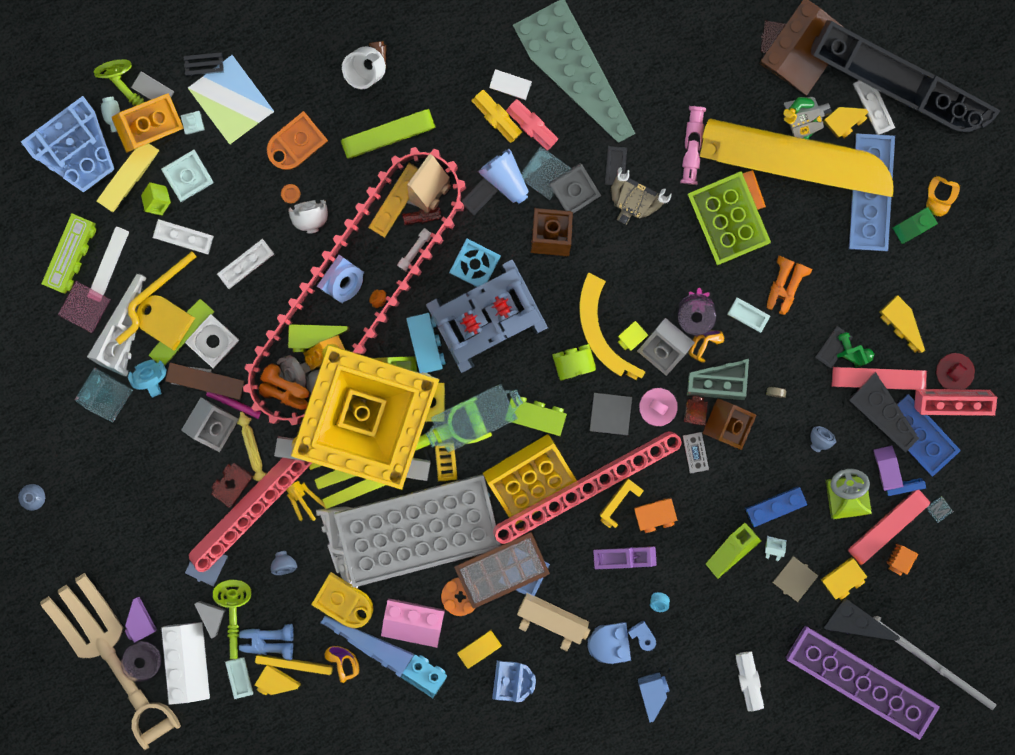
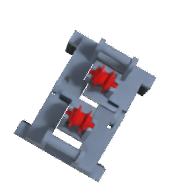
(499, 305)

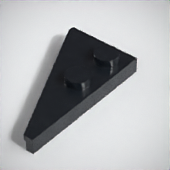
(853, 620)

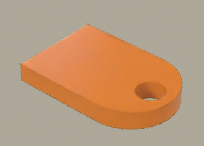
(297, 142)

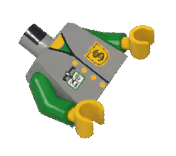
(805, 116)

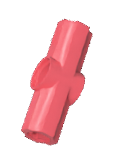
(532, 124)

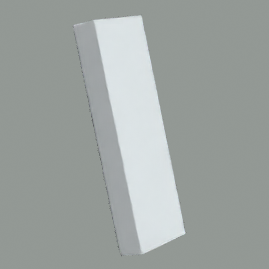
(876, 108)
(183, 236)
(245, 264)

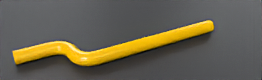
(147, 292)

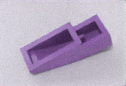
(625, 557)

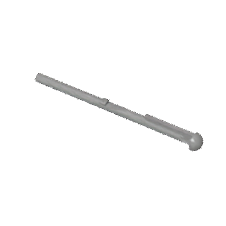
(941, 669)

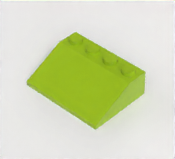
(729, 218)

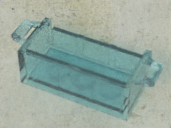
(474, 418)

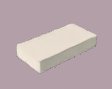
(510, 84)

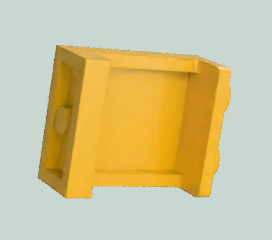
(616, 499)

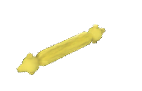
(251, 446)

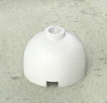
(309, 215)

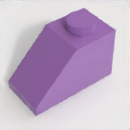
(139, 622)

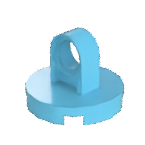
(148, 376)

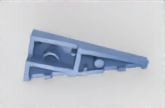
(380, 650)

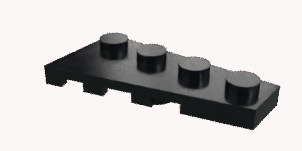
(878, 405)

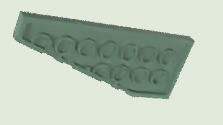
(564, 56)

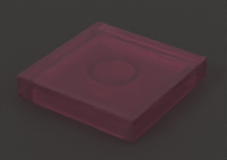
(84, 307)

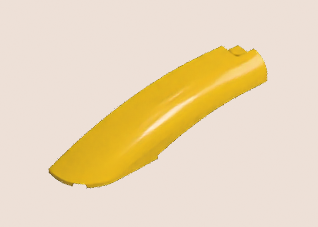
(796, 157)

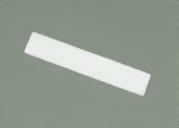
(109, 260)

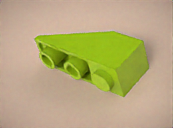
(732, 550)

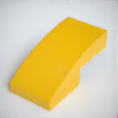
(479, 649)

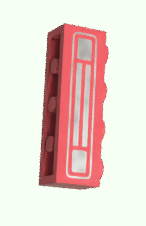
(955, 402)

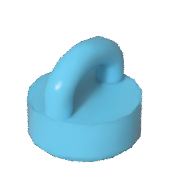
(659, 602)

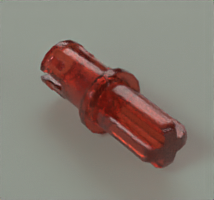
(421, 216)

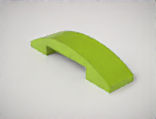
(200, 312)

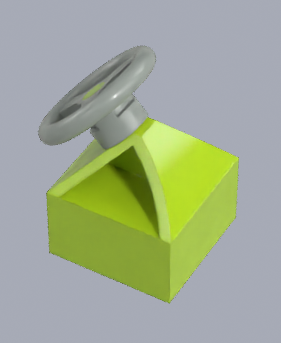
(849, 494)

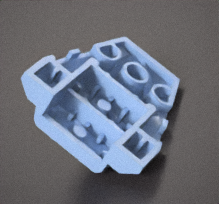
(72, 146)

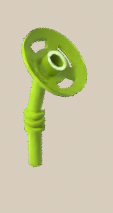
(114, 72)
(232, 603)

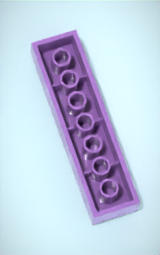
(862, 682)

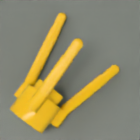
(296, 492)

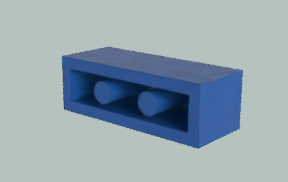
(776, 506)

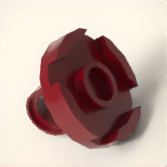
(955, 371)

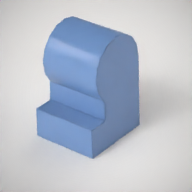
(646, 638)

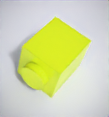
(632, 336)

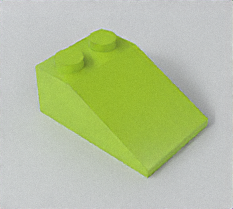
(306, 336)

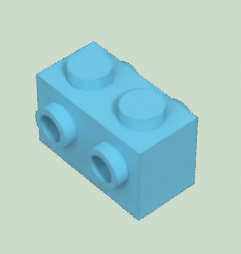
(424, 676)

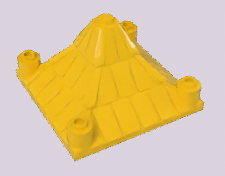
(364, 417)

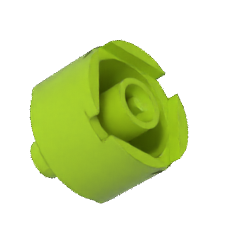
(574, 362)

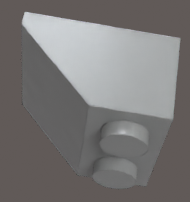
(666, 346)
(210, 424)

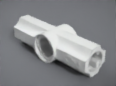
(749, 681)

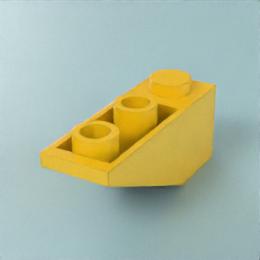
(902, 319)

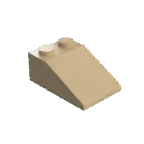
(428, 185)

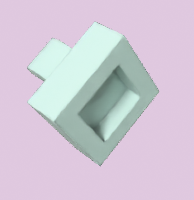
(192, 122)
(775, 547)

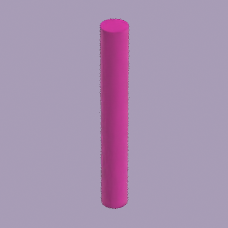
(235, 404)

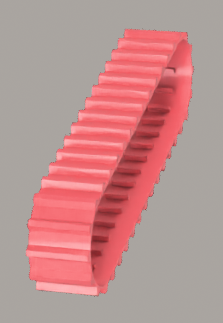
(329, 256)

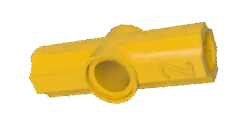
(496, 116)

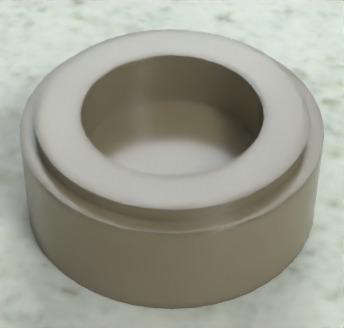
(776, 392)

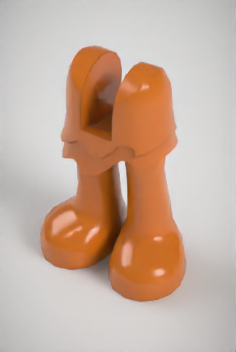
(778, 289)
(294, 391)

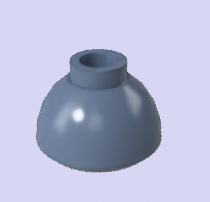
(821, 439)
(31, 497)
(283, 564)

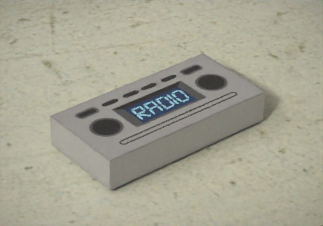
(695, 452)

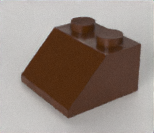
(551, 232)
(729, 424)

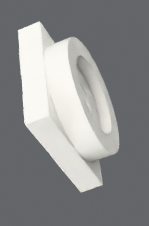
(198, 339)

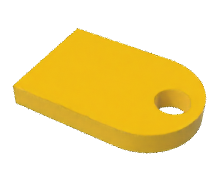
(165, 320)
(342, 601)

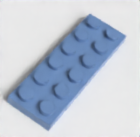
(872, 211)

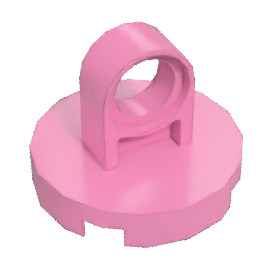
(658, 407)

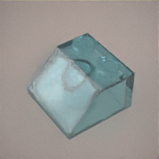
(103, 395)

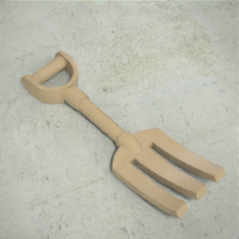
(102, 644)

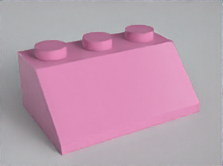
(412, 622)

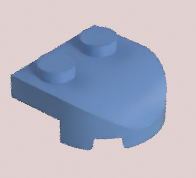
(610, 643)
(513, 681)

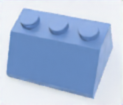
(654, 693)

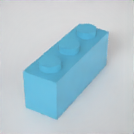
(425, 343)

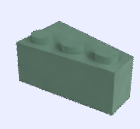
(720, 382)

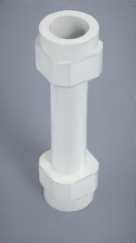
(424, 237)

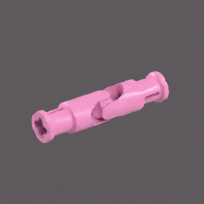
(691, 159)

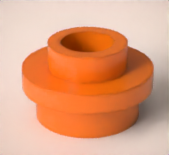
(378, 298)

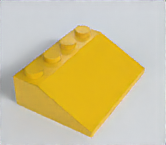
(529, 476)

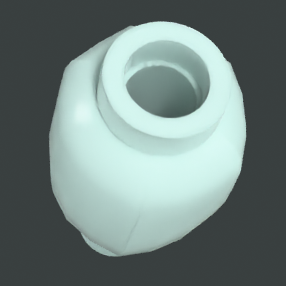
(110, 108)

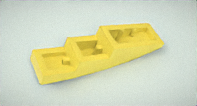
(127, 176)

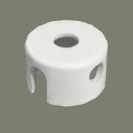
(355, 71)

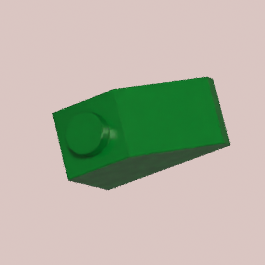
(915, 225)

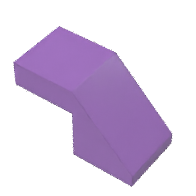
(888, 468)

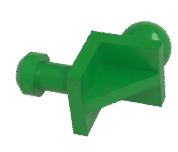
(856, 355)

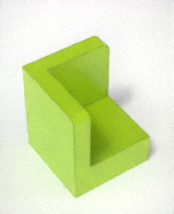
(155, 198)

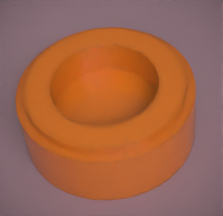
(290, 193)

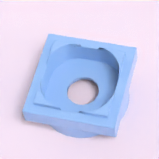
(338, 270)

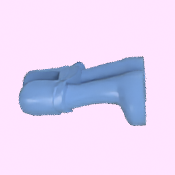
(260, 647)

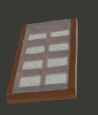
(502, 570)

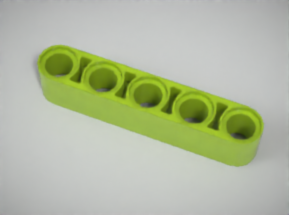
(388, 134)

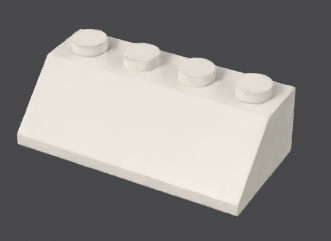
(185, 663)

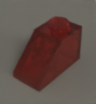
(696, 411)

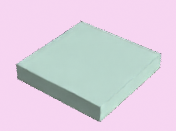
(187, 175)

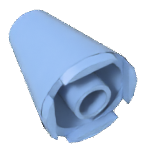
(505, 176)

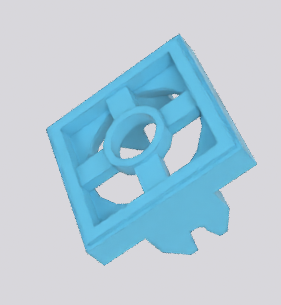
(470, 245)

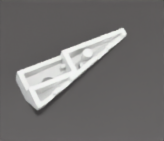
(106, 349)
(335, 546)

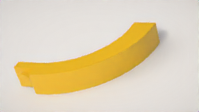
(589, 321)

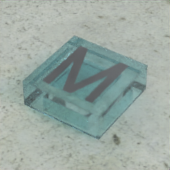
(939, 509)

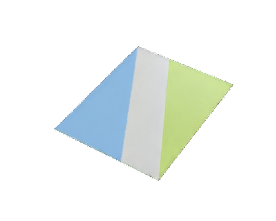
(231, 100)

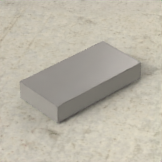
(150, 87)

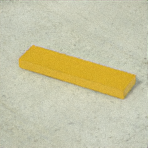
(394, 203)
(294, 664)

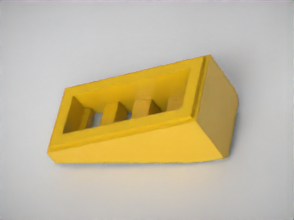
(448, 476)

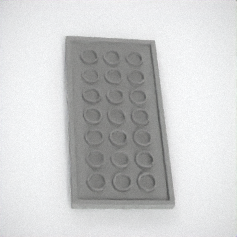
(417, 530)

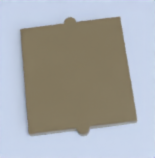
(795, 579)

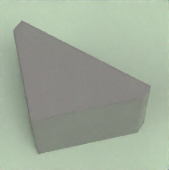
(211, 617)

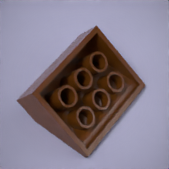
(791, 51)

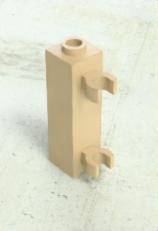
(554, 619)

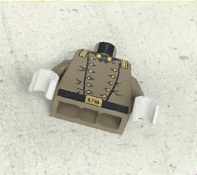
(635, 198)

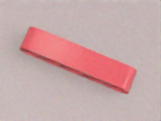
(890, 378)
(889, 526)

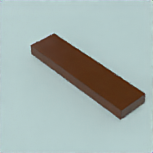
(205, 381)

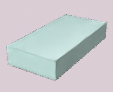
(748, 315)
(239, 677)

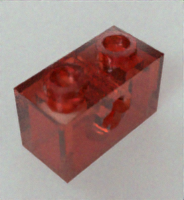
(230, 495)

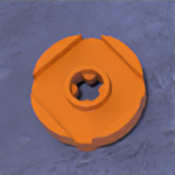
(451, 603)

